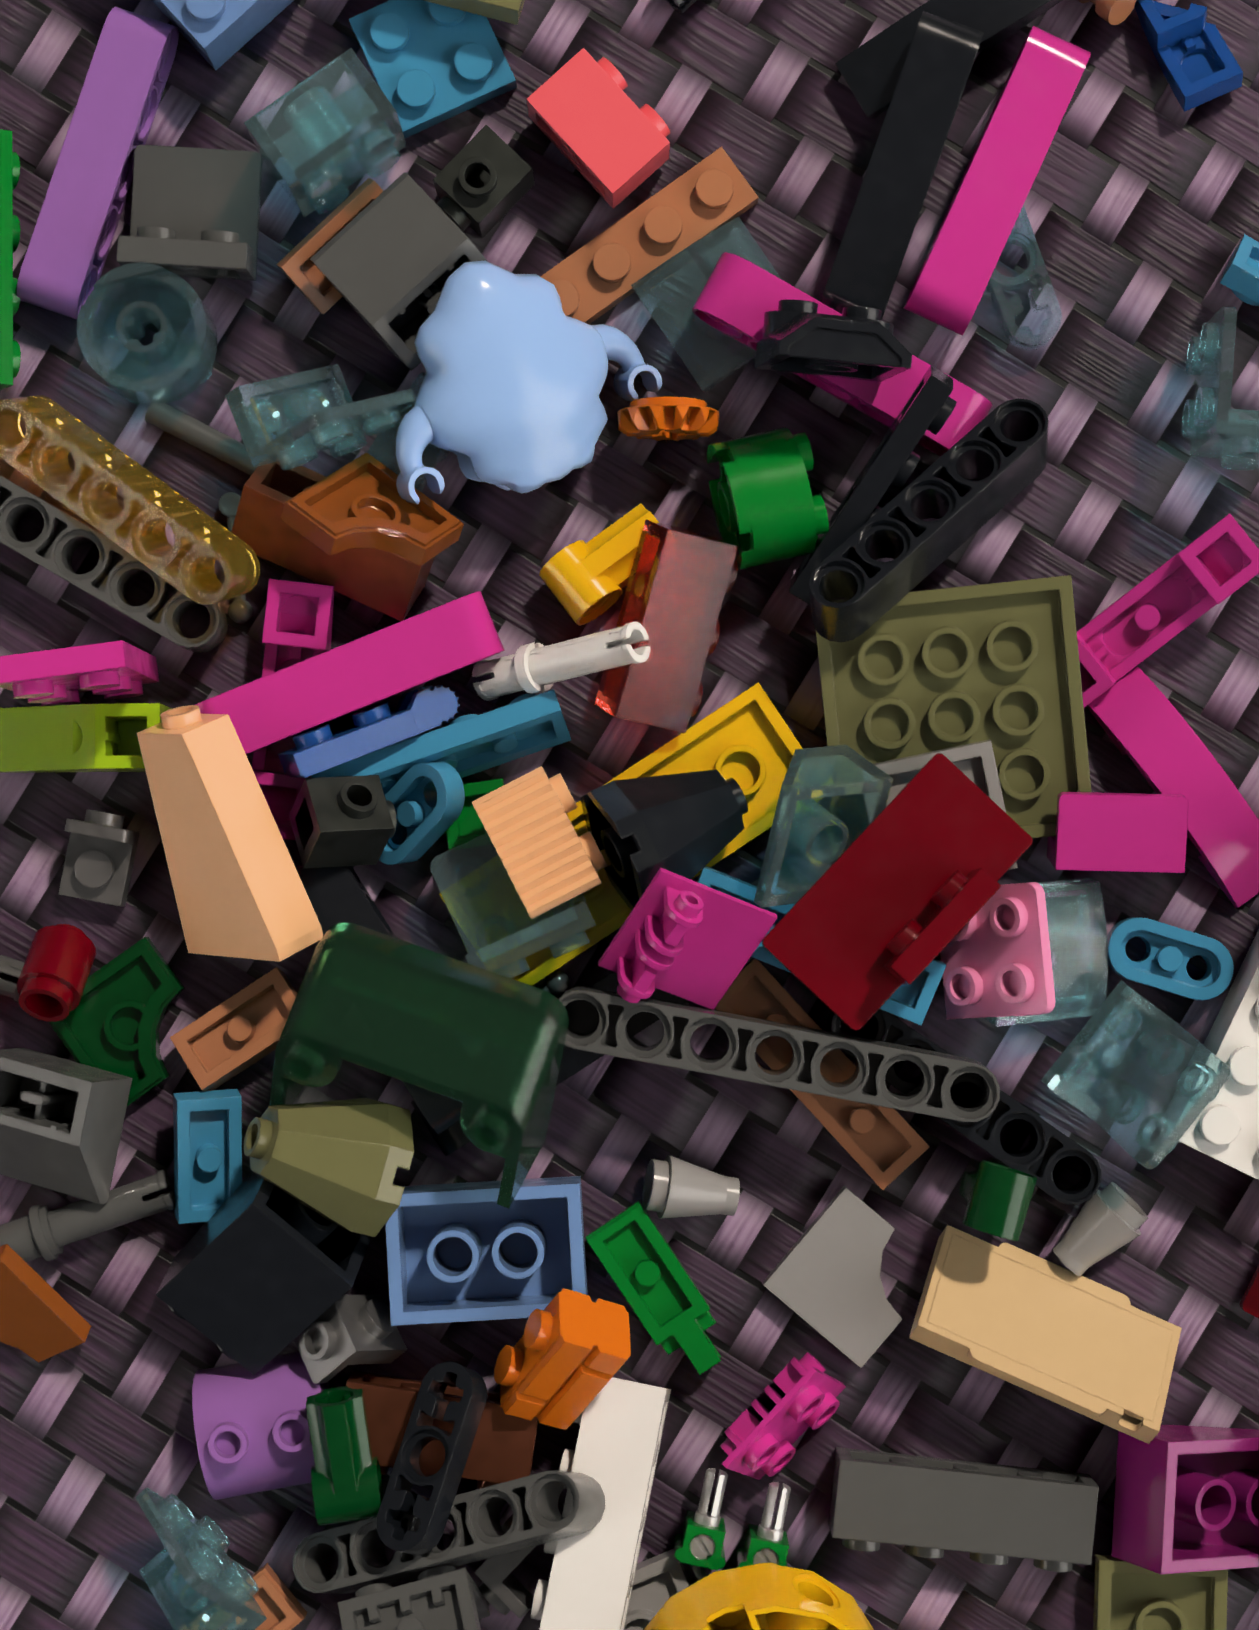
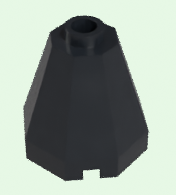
(662, 823)

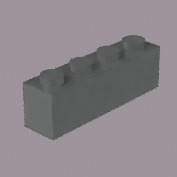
(962, 1508)

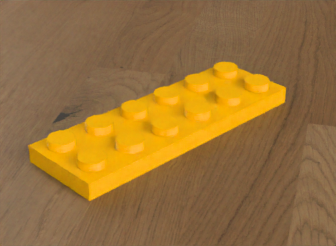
(739, 741)

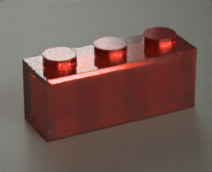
(677, 599)

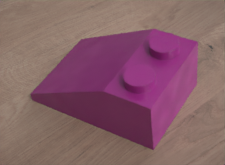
(1188, 1500)

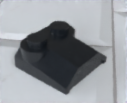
(830, 345)

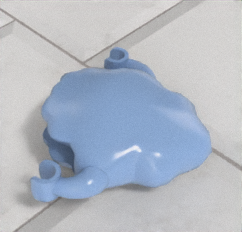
(511, 383)

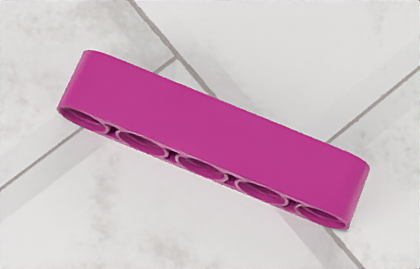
(997, 180)
(736, 305)
(359, 673)

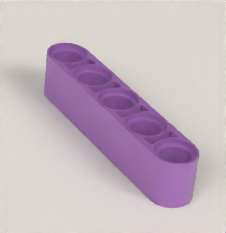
(97, 162)

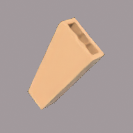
(222, 843)

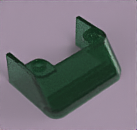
(432, 1027)

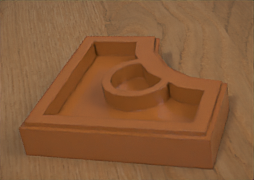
(364, 510)
(34, 1313)

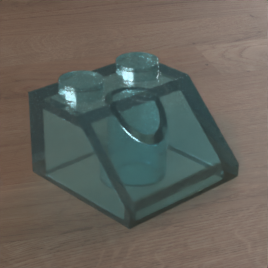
(819, 813)

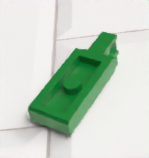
(656, 1285)

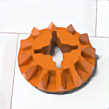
(668, 418)

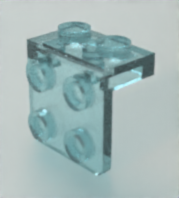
(308, 413)
(1208, 419)
(493, 915)
(1137, 1075)
(193, 1573)

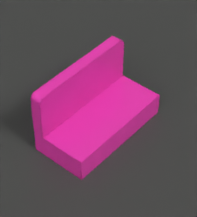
(1120, 832)

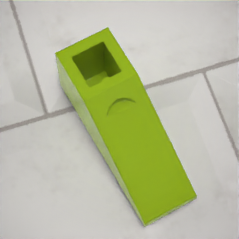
(75, 737)

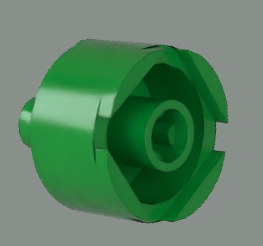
(766, 496)

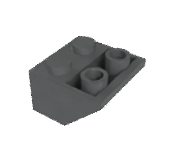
(396, 263)
(60, 1123)

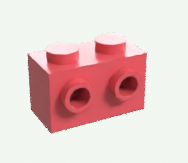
(600, 126)

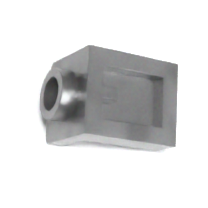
(99, 858)

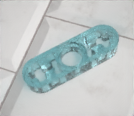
(1039, 299)

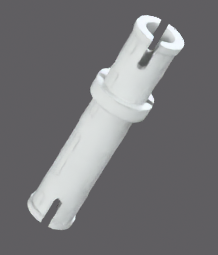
(540, 666)

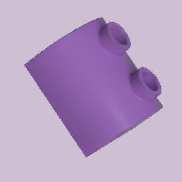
(254, 1426)

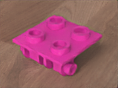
(684, 941)
(766, 1445)

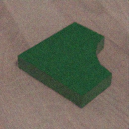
(122, 1017)

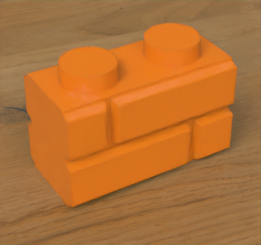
(563, 1358)

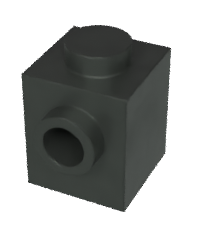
(482, 182)
(342, 821)

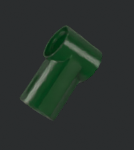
(997, 1199)
(345, 1474)

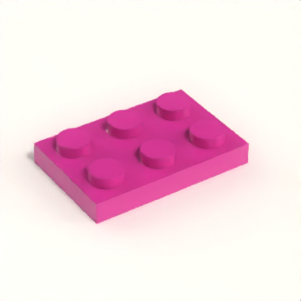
(62, 673)

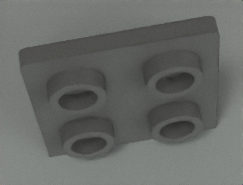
(195, 211)
(437, 1601)

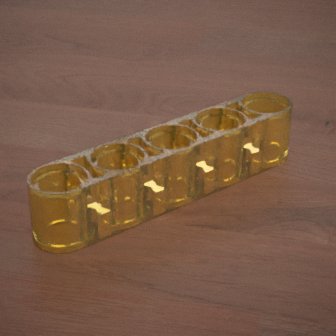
(147, 500)

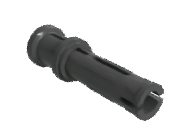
(47, 1231)

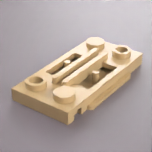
(1047, 1332)

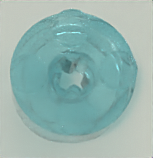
(115, 321)

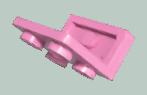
(1001, 958)

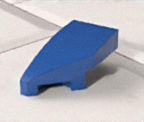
(1189, 52)

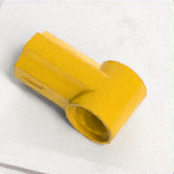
(592, 574)

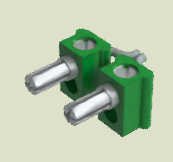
(705, 1531)

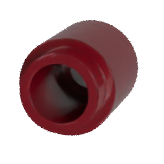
(55, 972)

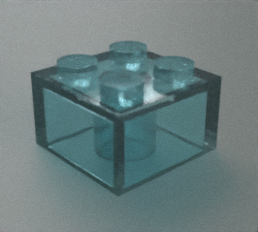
(328, 134)

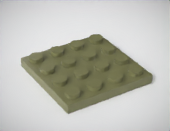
(968, 671)

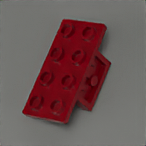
(898, 892)

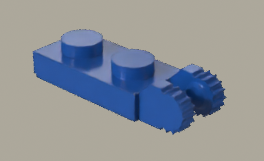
(372, 730)

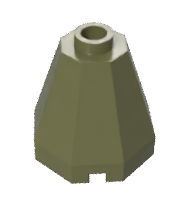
(335, 1157)

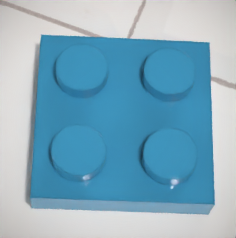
(431, 60)

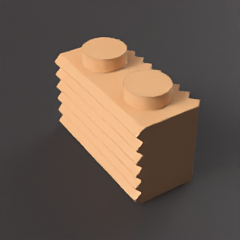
(539, 842)

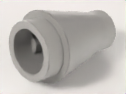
(687, 1190)
(1100, 1229)

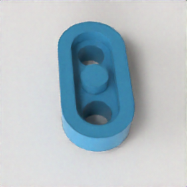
(425, 806)
(1167, 957)

